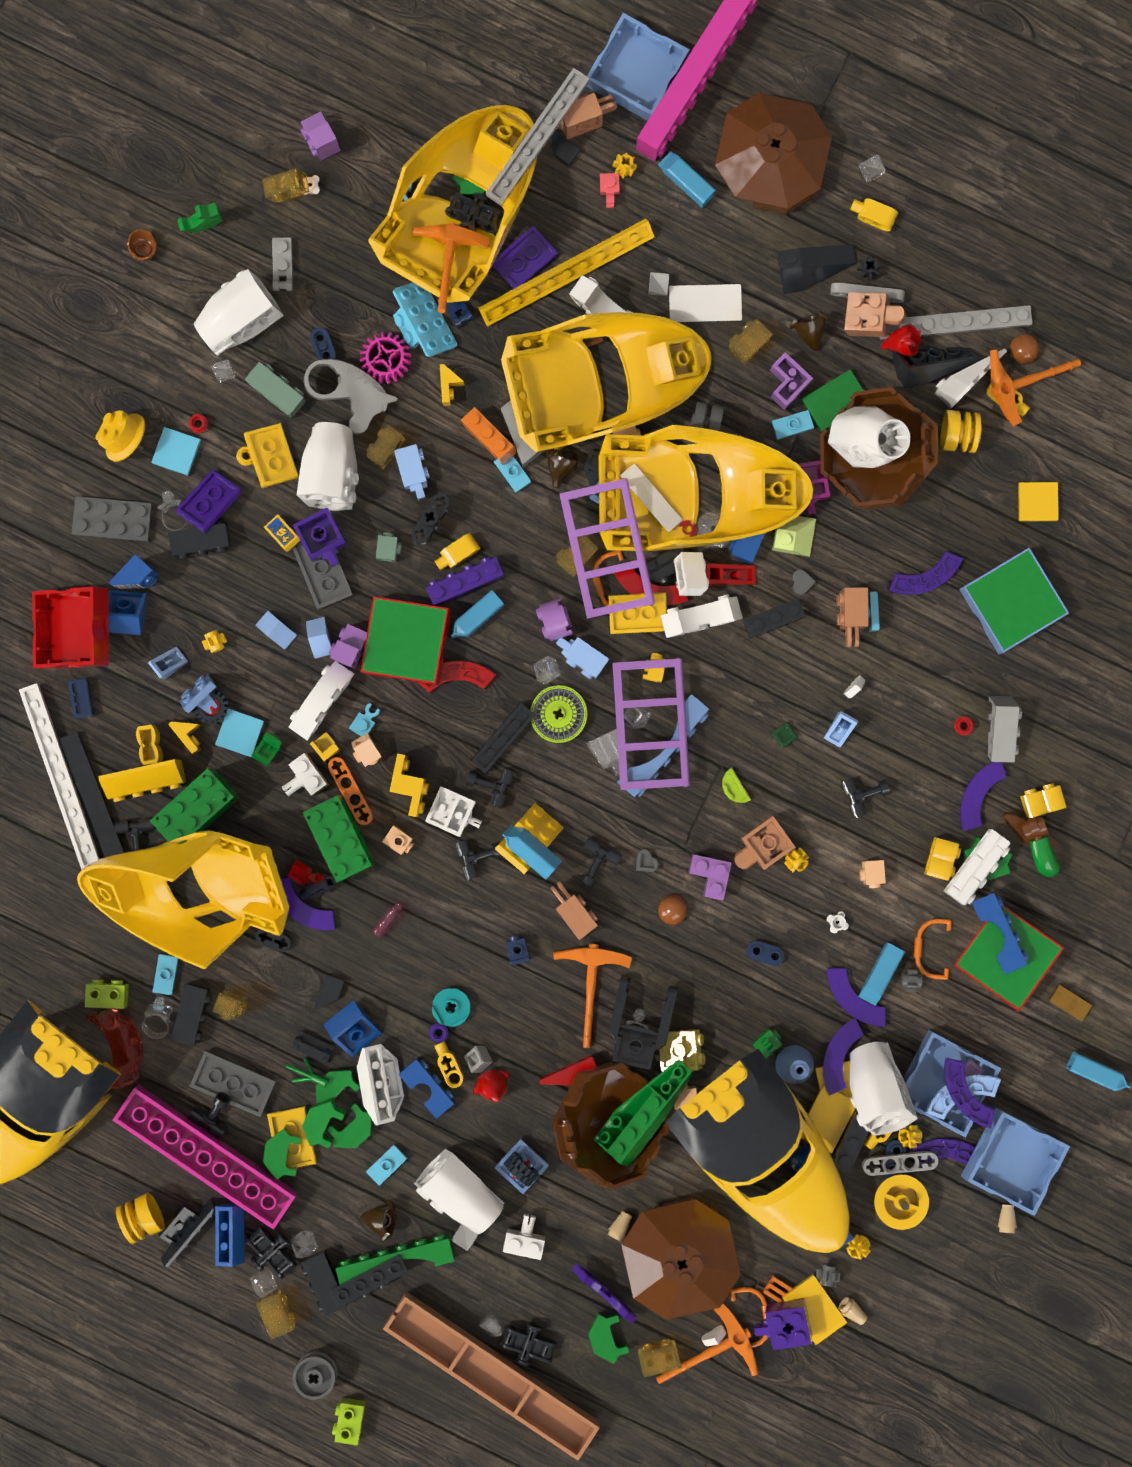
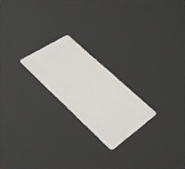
(705, 303)

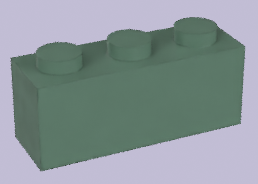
(276, 389)

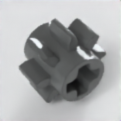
(911, 980)
(828, 1275)

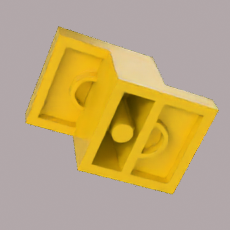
(409, 785)
(538, 824)

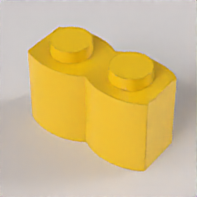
(149, 739)
(1043, 801)
(942, 859)

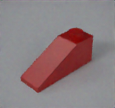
(730, 574)
(567, 1074)

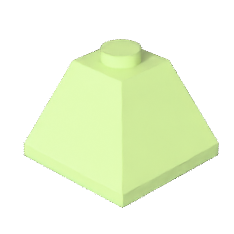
(795, 536)

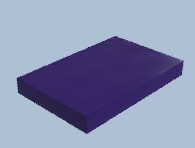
(524, 258)
(208, 501)

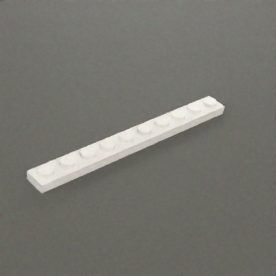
(59, 775)

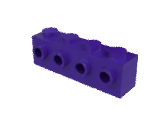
(464, 582)

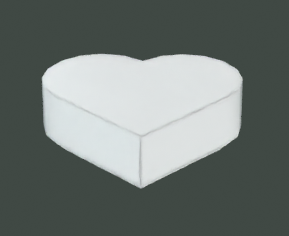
(855, 687)
(714, 1337)

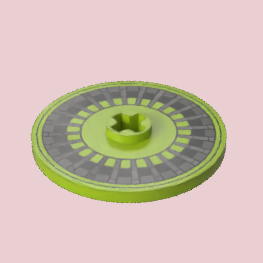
(553, 700)

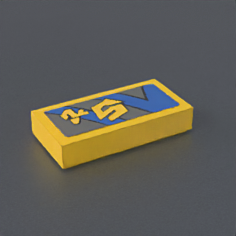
(282, 533)

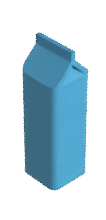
(687, 179)
(477, 615)
(531, 850)
(881, 973)
(1096, 1072)

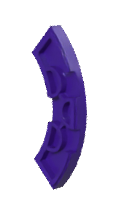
(926, 581)
(975, 793)
(306, 914)
(850, 1001)
(835, 1056)
(962, 1097)
(945, 1148)
(605, 1292)

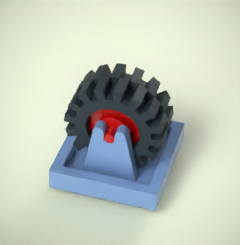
(205, 700)
(521, 1166)

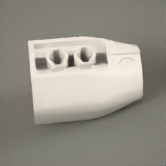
(237, 313)
(868, 436)
(329, 468)
(879, 1090)
(458, 1193)

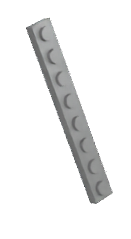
(537, 137)
(968, 321)

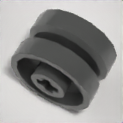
(702, 420)
(308, 1366)

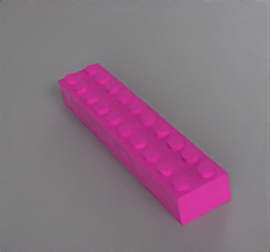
(693, 77)
(205, 1156)

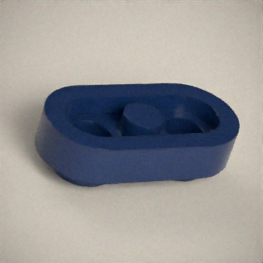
(323, 347)
(765, 953)
(889, 1150)

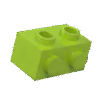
(106, 994)
(350, 1420)

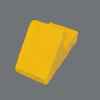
(448, 380)
(183, 731)

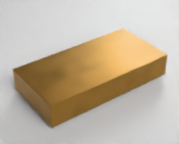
(1070, 1002)

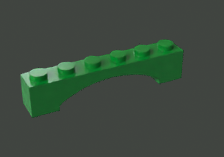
(435, 1250)

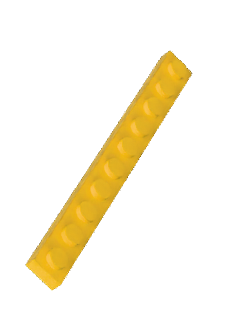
(566, 272)

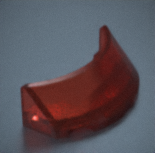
(123, 1042)

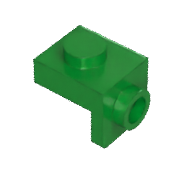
(267, 749)

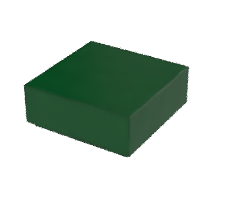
(784, 735)

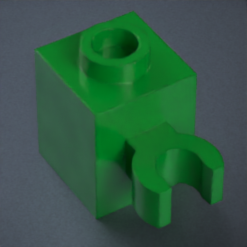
(767, 1042)

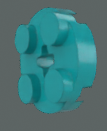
(440, 1004)

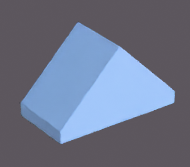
(276, 630)
(318, 637)
(168, 663)
(840, 728)

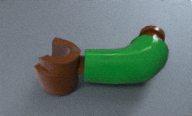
(1040, 846)

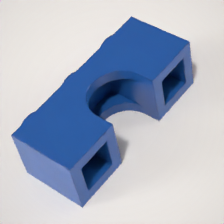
(417, 1073)

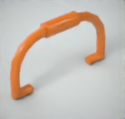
(596, 580)
(918, 948)
(764, 1304)

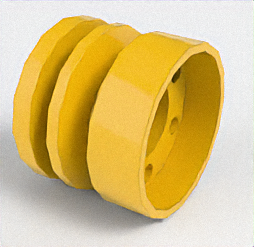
(964, 431)
(140, 1218)

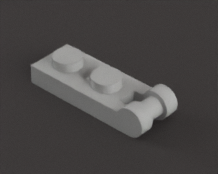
(282, 263)

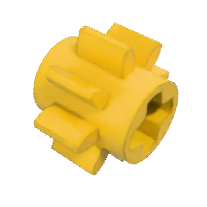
(624, 165)
(214, 641)
(796, 860)
(910, 1136)
(858, 1247)

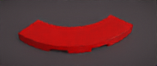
(633, 584)
(463, 671)

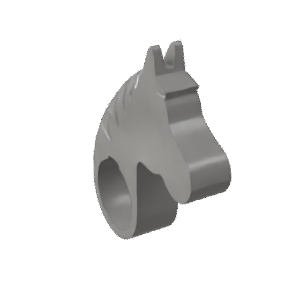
(361, 389)

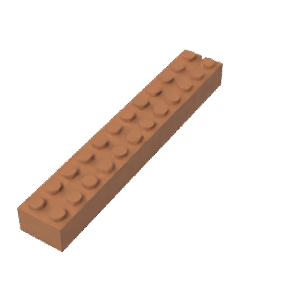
(492, 1375)

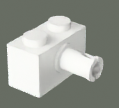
(691, 574)
(306, 776)
(524, 1242)

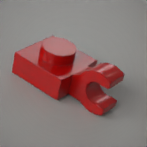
(303, 874)

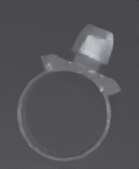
(169, 500)
(157, 1009)
(639, 1015)

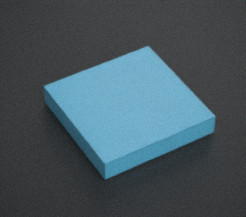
(176, 451)
(239, 733)

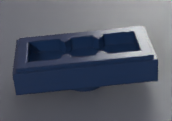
(80, 698)

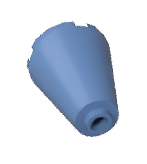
(790, 1059)

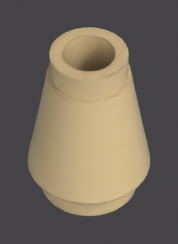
(1007, 1219)
(620, 1226)
(851, 1310)

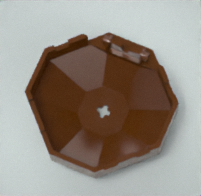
(768, 175)
(897, 480)
(597, 1095)
(677, 1232)

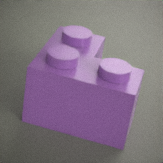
(320, 136)
(793, 380)
(350, 647)
(716, 873)

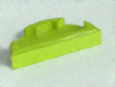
(733, 788)

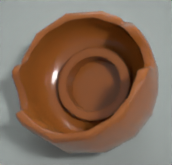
(142, 245)
(1024, 349)
(672, 909)

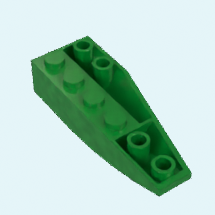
(642, 1114)

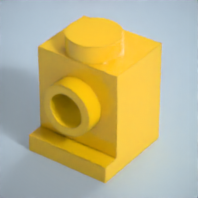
(654, 674)

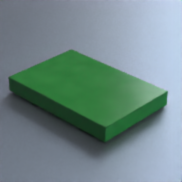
(830, 398)

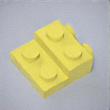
(683, 1046)

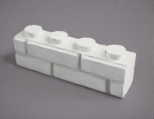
(977, 867)

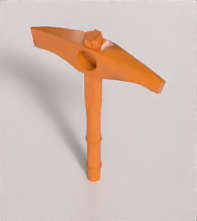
(451, 236)
(1004, 388)
(593, 957)
(737, 1338)

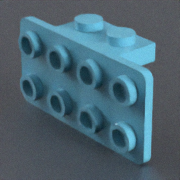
(421, 321)

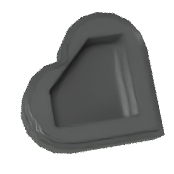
(802, 582)
(645, 861)

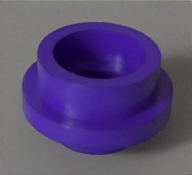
(434, 1037)

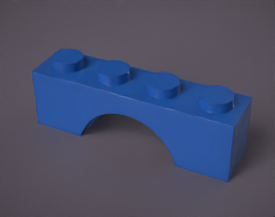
(990, 910)

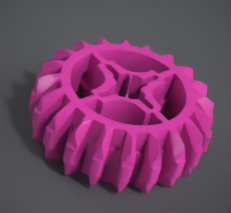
(391, 354)

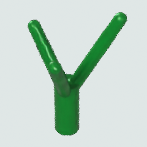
(309, 1076)

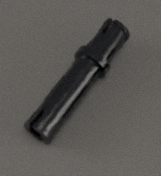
(315, 889)

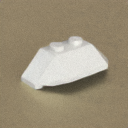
(380, 1083)

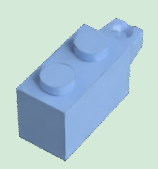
(412, 470)
(584, 656)

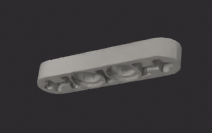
(843, 289)
(899, 1160)

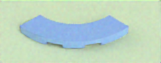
(977, 1084)

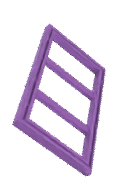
(573, 534)
(681, 743)

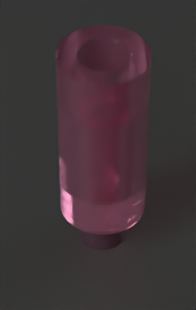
(387, 920)

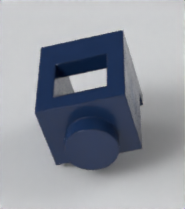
(516, 958)

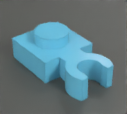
(363, 723)

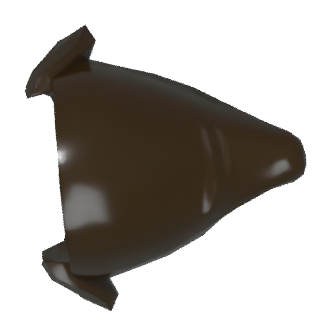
(811, 329)
(561, 465)
(381, 1219)

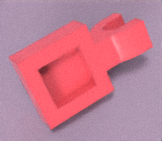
(609, 186)

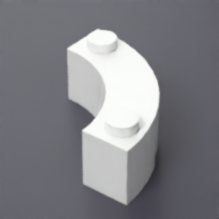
(592, 298)
(697, 618)
(315, 707)

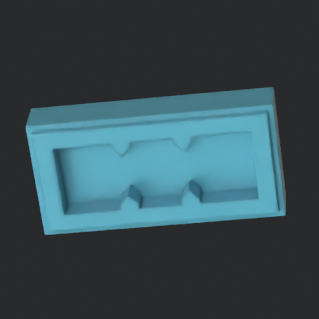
(792, 425)
(513, 474)
(873, 612)
(165, 974)
(386, 1164)

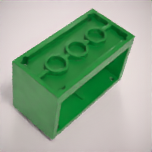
(196, 806)
(339, 838)

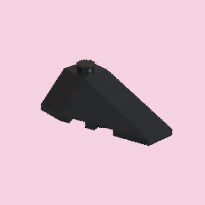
(811, 265)
(930, 364)

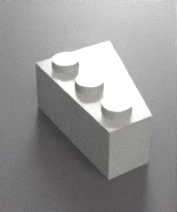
(524, 451)
(1003, 729)

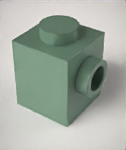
(388, 547)

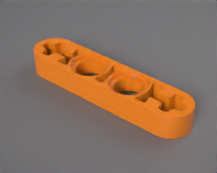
(353, 789)

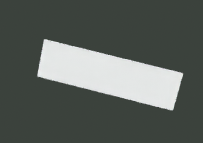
(651, 498)

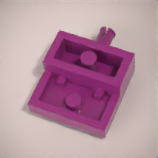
(818, 481)

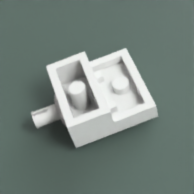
(452, 812)

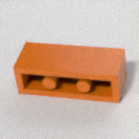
(488, 436)

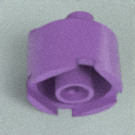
(555, 619)

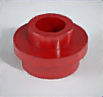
(192, 423)
(688, 523)
(969, 723)

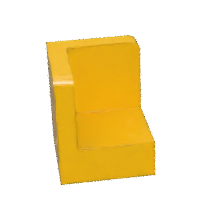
(325, 747)

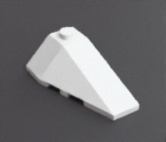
(957, 385)

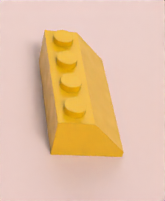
(143, 779)

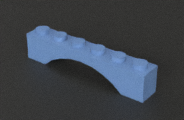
(694, 712)

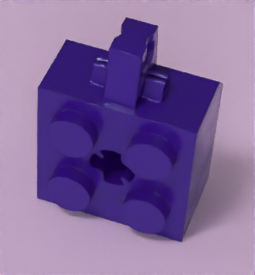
(326, 546)
(782, 1334)

